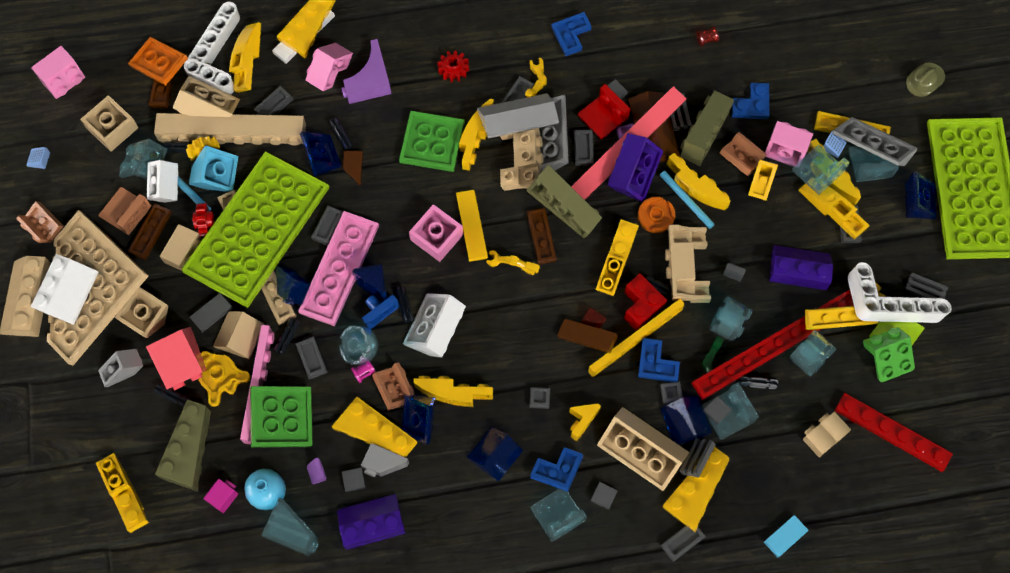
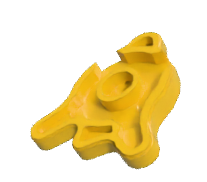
(221, 376)

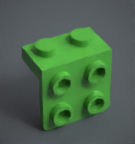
(891, 353)

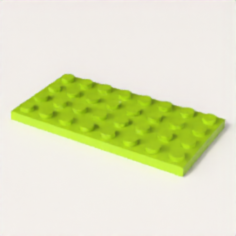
(972, 186)
(255, 229)

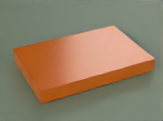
(158, 60)

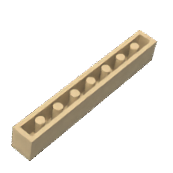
(233, 129)

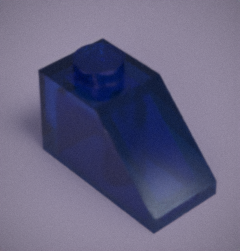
(291, 286)

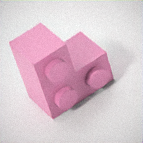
(326, 64)

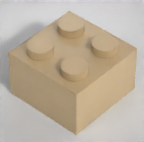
(109, 123)

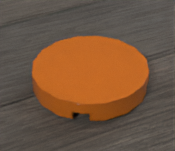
(656, 214)

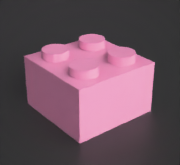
(58, 72)
(788, 144)
(436, 233)

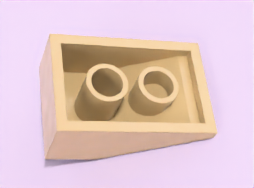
(204, 100)

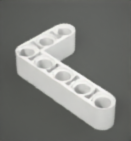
(211, 49)
(891, 309)

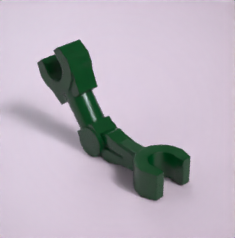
(707, 362)

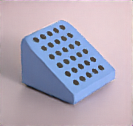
(834, 145)
(38, 158)

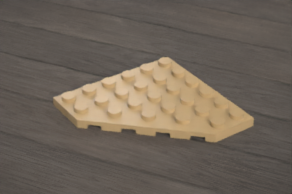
(112, 288)

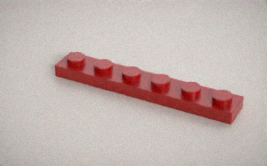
(893, 432)

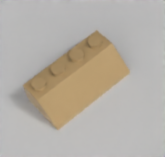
(24, 284)
(642, 448)

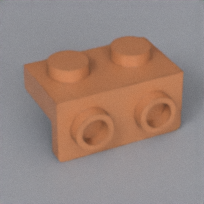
(743, 154)
(40, 223)
(393, 386)

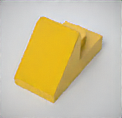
(762, 179)
(586, 415)

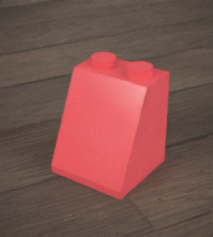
(177, 358)

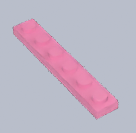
(259, 375)

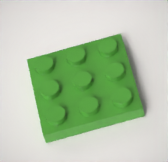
(432, 141)
(280, 416)

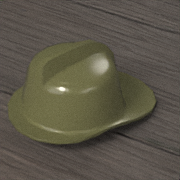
(925, 79)

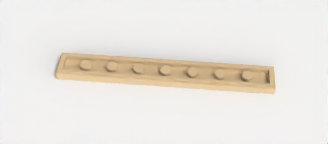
(281, 310)

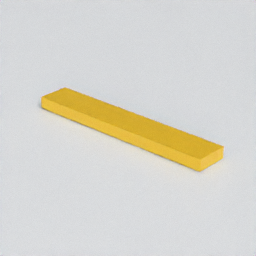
(636, 338)

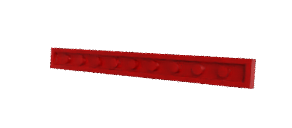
(761, 352)

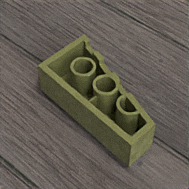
(706, 128)
(564, 202)
(186, 447)

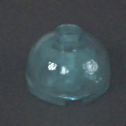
(358, 345)

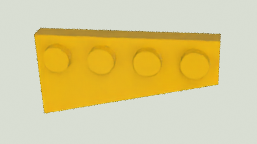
(302, 29)
(370, 426)
(693, 494)

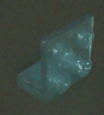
(138, 157)
(870, 166)
(820, 169)
(741, 415)
(558, 514)

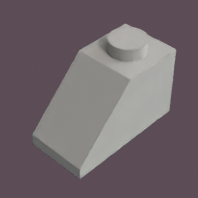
(120, 367)
(382, 461)

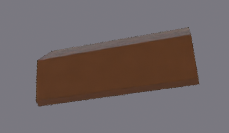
(664, 135)

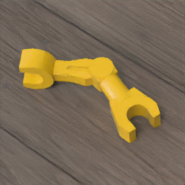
(542, 80)
(528, 267)

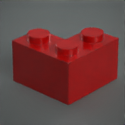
(647, 302)

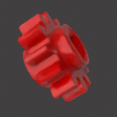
(453, 66)
(203, 219)

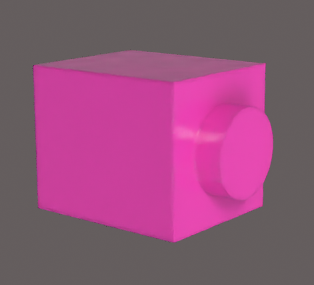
(221, 495)

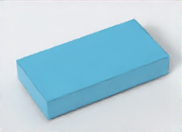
(786, 536)

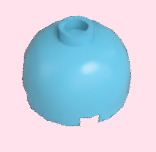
(264, 489)

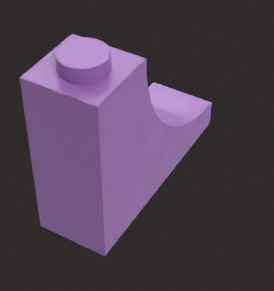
(370, 81)

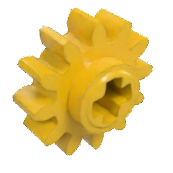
(198, 144)

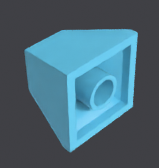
(214, 170)

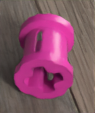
(363, 371)

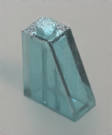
(289, 530)

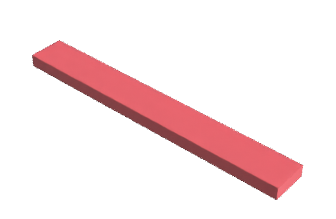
(643, 127)

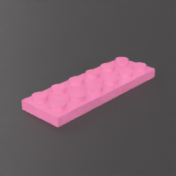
(334, 275)

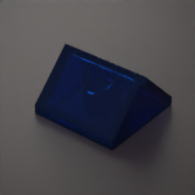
(320, 152)
(920, 197)
(372, 281)
(419, 417)
(686, 420)
(495, 453)

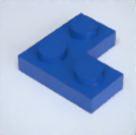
(567, 31)
(756, 107)
(652, 366)
(559, 474)

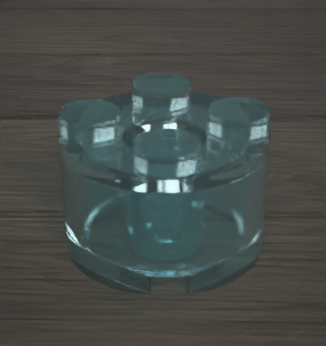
(730, 318)
(812, 353)

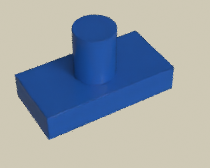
(379, 310)

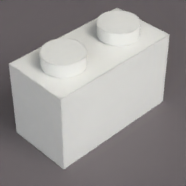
(162, 181)

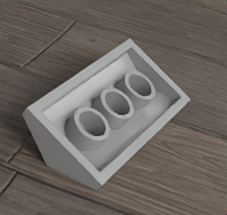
(518, 115)
(555, 138)
(875, 141)

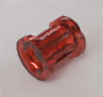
(707, 36)

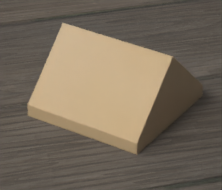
(143, 313)
(238, 334)

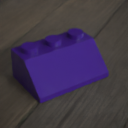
(635, 167)
(801, 267)
(370, 522)

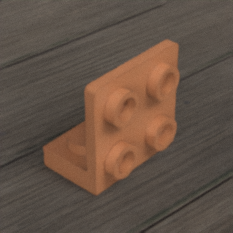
(125, 210)

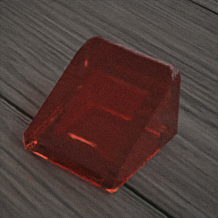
(594, 319)

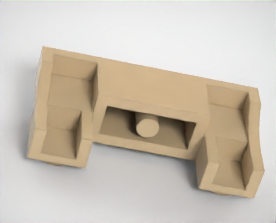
(526, 160)
(682, 265)

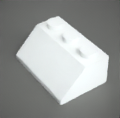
(64, 289)
(434, 324)

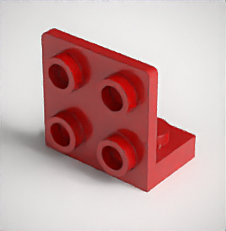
(605, 113)

